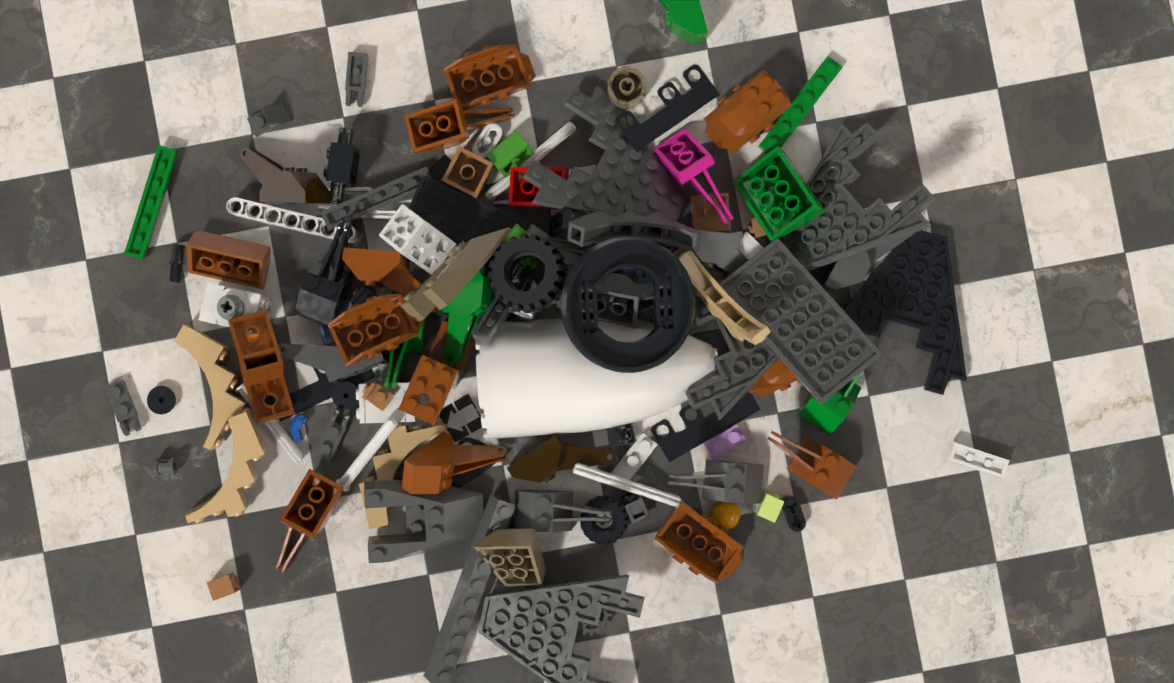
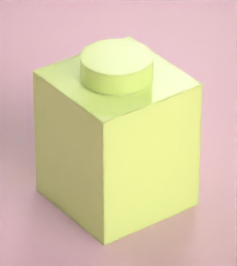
(770, 506)

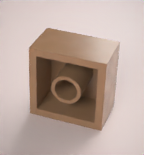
(468, 173)

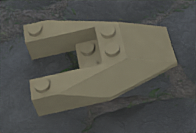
(452, 274)

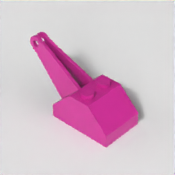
(686, 160)

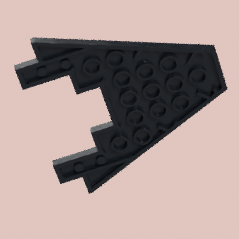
(917, 291)

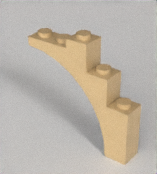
(720, 304)
(221, 380)
(388, 463)
(230, 497)

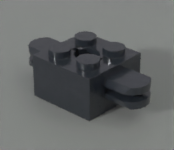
(342, 164)

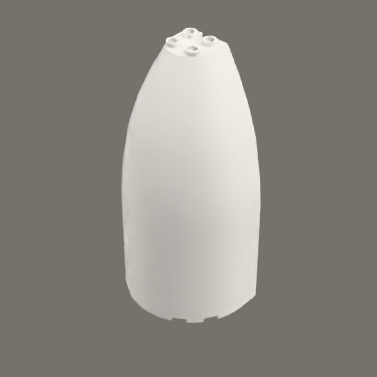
(542, 385)

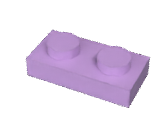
(725, 442)

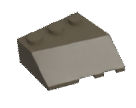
(514, 556)

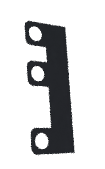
(675, 111)
(319, 391)
(702, 428)

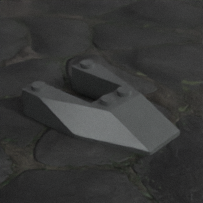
(430, 519)

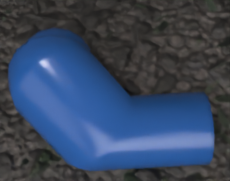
(296, 424)

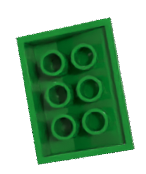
(777, 195)

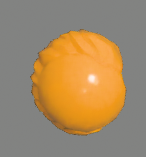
(725, 514)

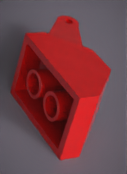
(523, 192)

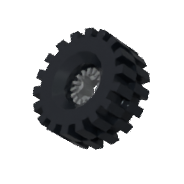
(610, 531)

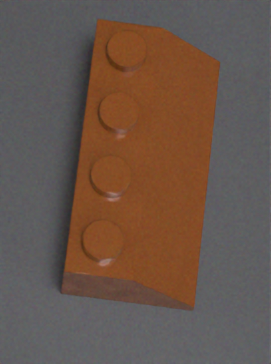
(228, 259)

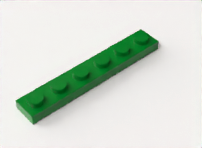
(801, 105)
(151, 202)

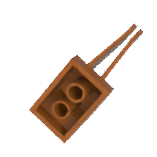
(446, 126)
(382, 268)
(436, 462)
(817, 465)
(308, 511)

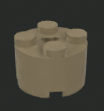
(630, 77)

